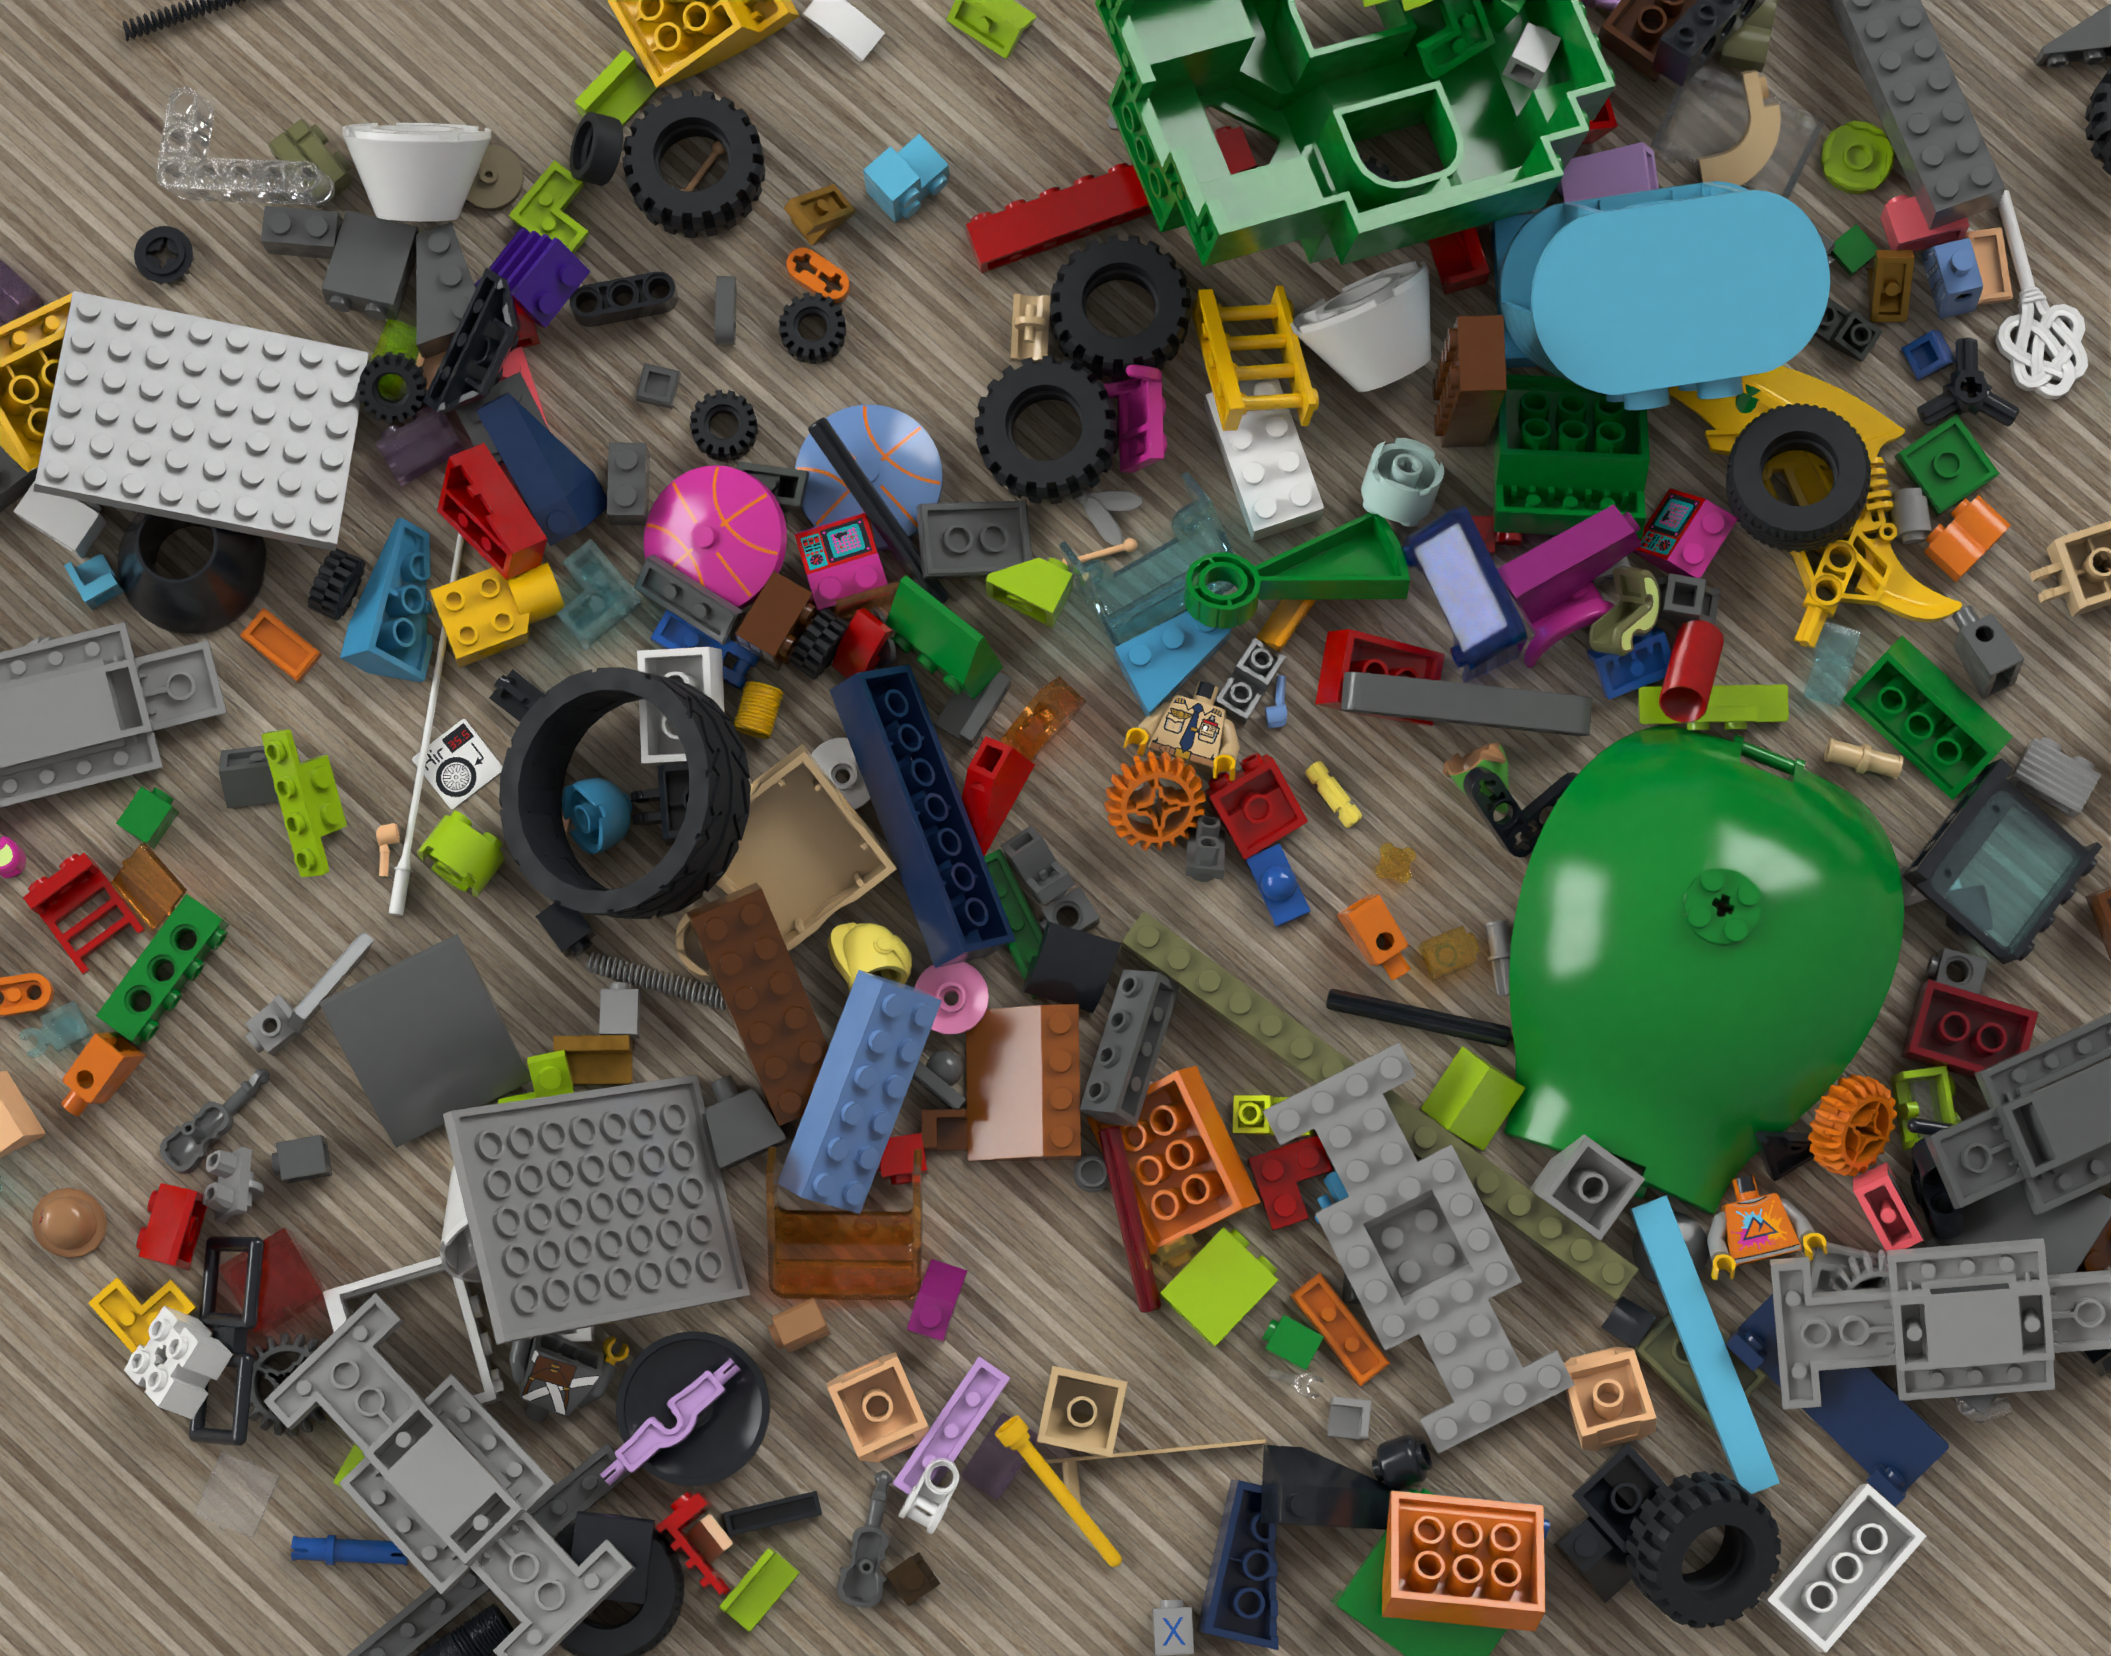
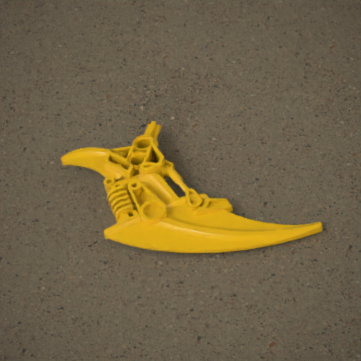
(1810, 480)

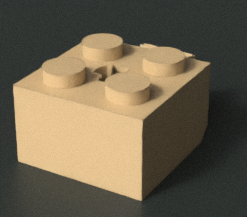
(2072, 563)

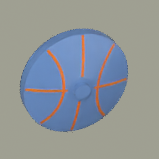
(892, 454)

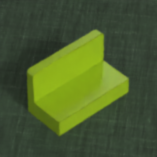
(992, 22)
(617, 91)
(759, 1589)

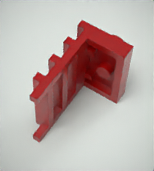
(68, 891)
(686, 1511)

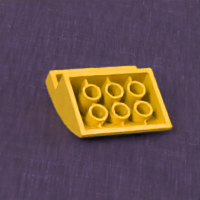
(694, 35)
(27, 378)

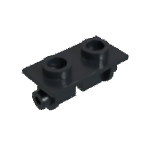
(515, 694)

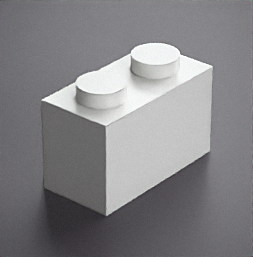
(62, 519)

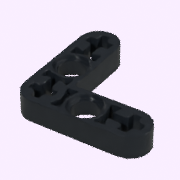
(1515, 819)

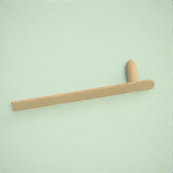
(1070, 1465)

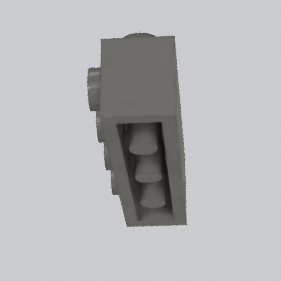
(1129, 1048)

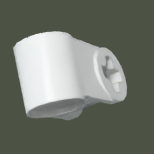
(930, 1496)

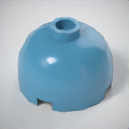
(597, 812)

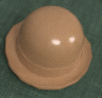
(69, 1223)

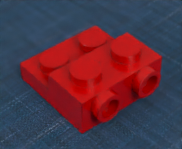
(1255, 805)

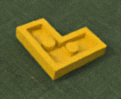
(130, 1317)

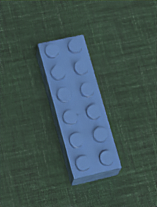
(859, 1092)

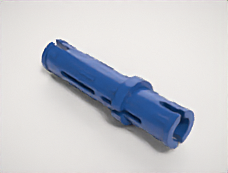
(346, 1550)

